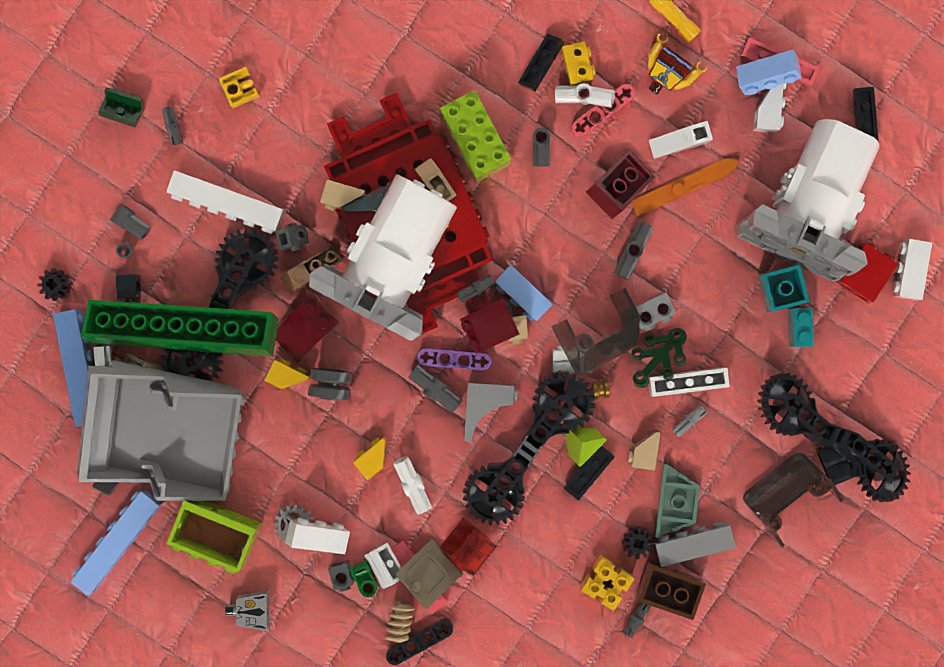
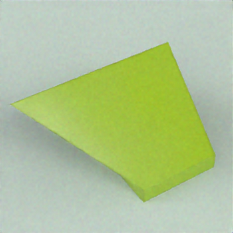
(583, 443)

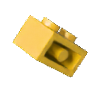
(577, 63)

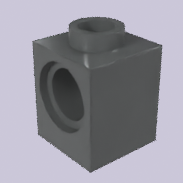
(341, 567)

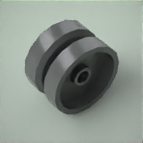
(330, 381)

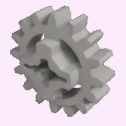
(287, 517)

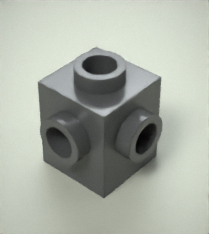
(292, 237)

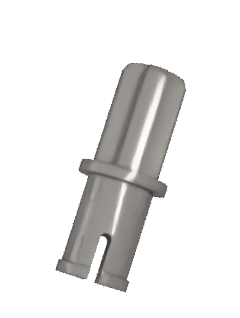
(689, 421)

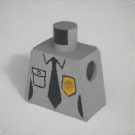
(251, 610)

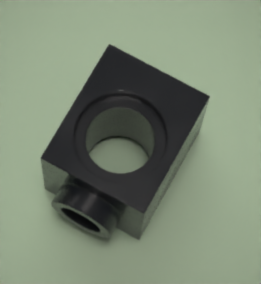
(128, 287)

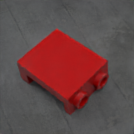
(872, 278)

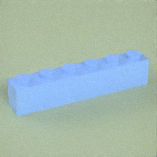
(116, 542)

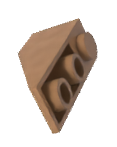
(299, 276)

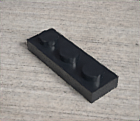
(541, 62)
(865, 111)
(588, 473)

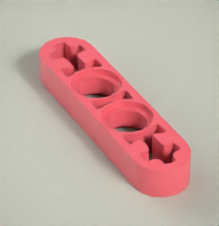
(603, 111)

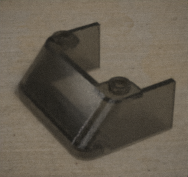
(582, 350)
(783, 487)

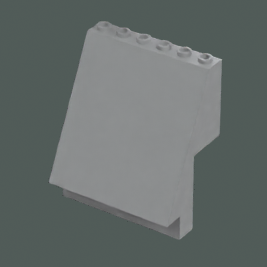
(159, 431)

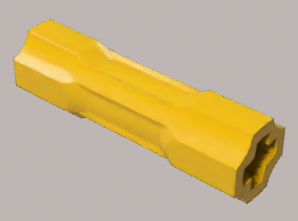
(675, 16)

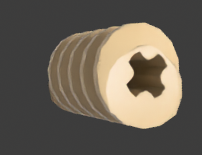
(401, 621)

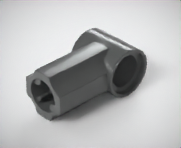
(541, 150)
(128, 220)

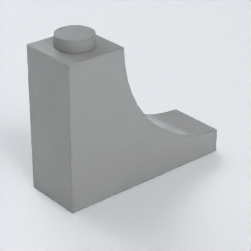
(483, 399)

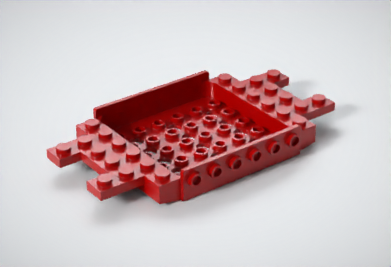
(395, 145)

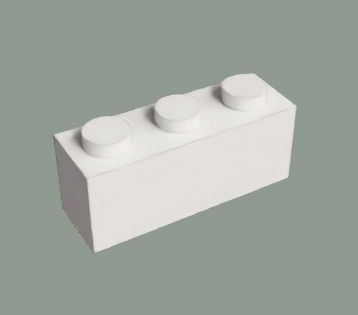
(912, 269)
(317, 536)

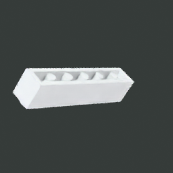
(225, 201)

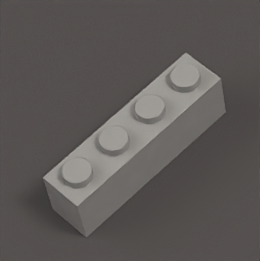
(694, 544)

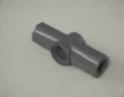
(639, 239)
(435, 388)

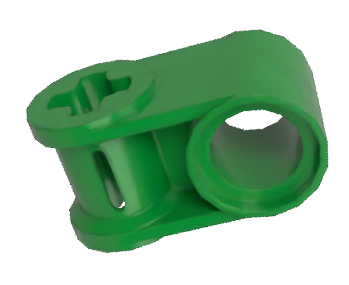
(363, 577)

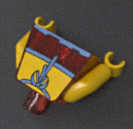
(669, 68)

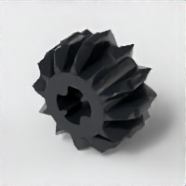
(52, 277)
(642, 536)

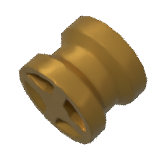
(601, 389)

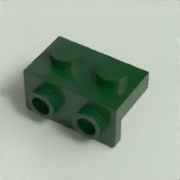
(121, 107)

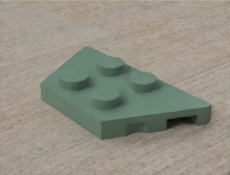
(676, 502)

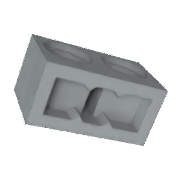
(651, 308)

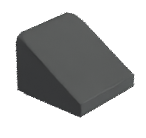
(105, 487)

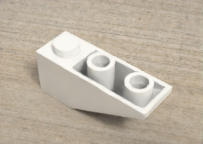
(768, 113)
(681, 140)

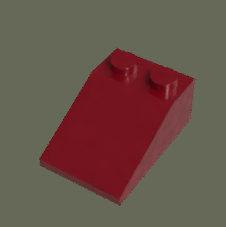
(620, 184)
(489, 326)
(305, 328)

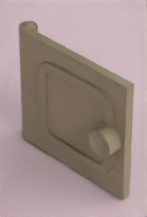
(429, 573)

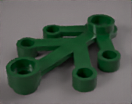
(660, 354)

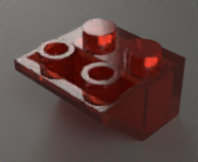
(468, 547)

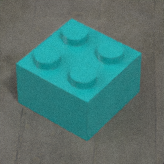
(783, 288)

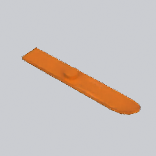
(684, 186)

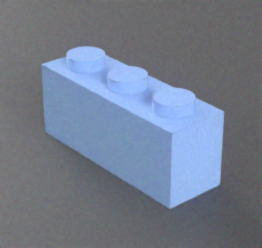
(769, 72)
(522, 293)

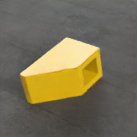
(284, 375)
(373, 459)

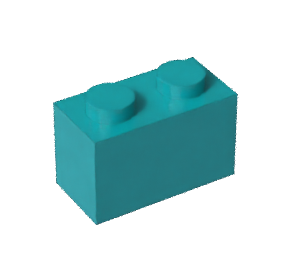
(800, 327)

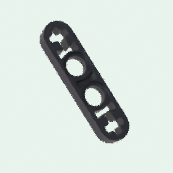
(418, 639)

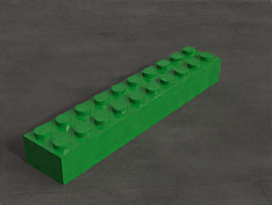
(180, 327)

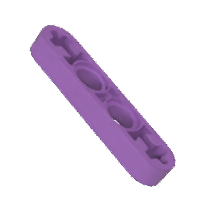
(454, 356)

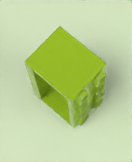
(475, 136)
(219, 515)

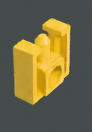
(232, 80)

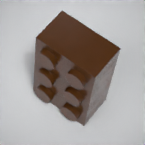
(670, 590)

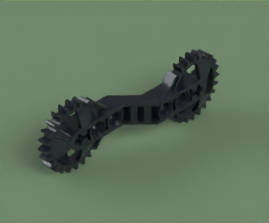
(259, 252)
(802, 417)
(529, 448)

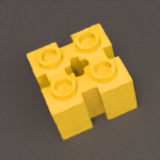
(609, 594)

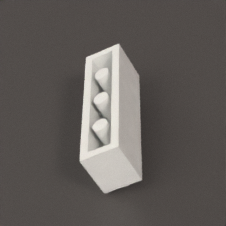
(689, 382)

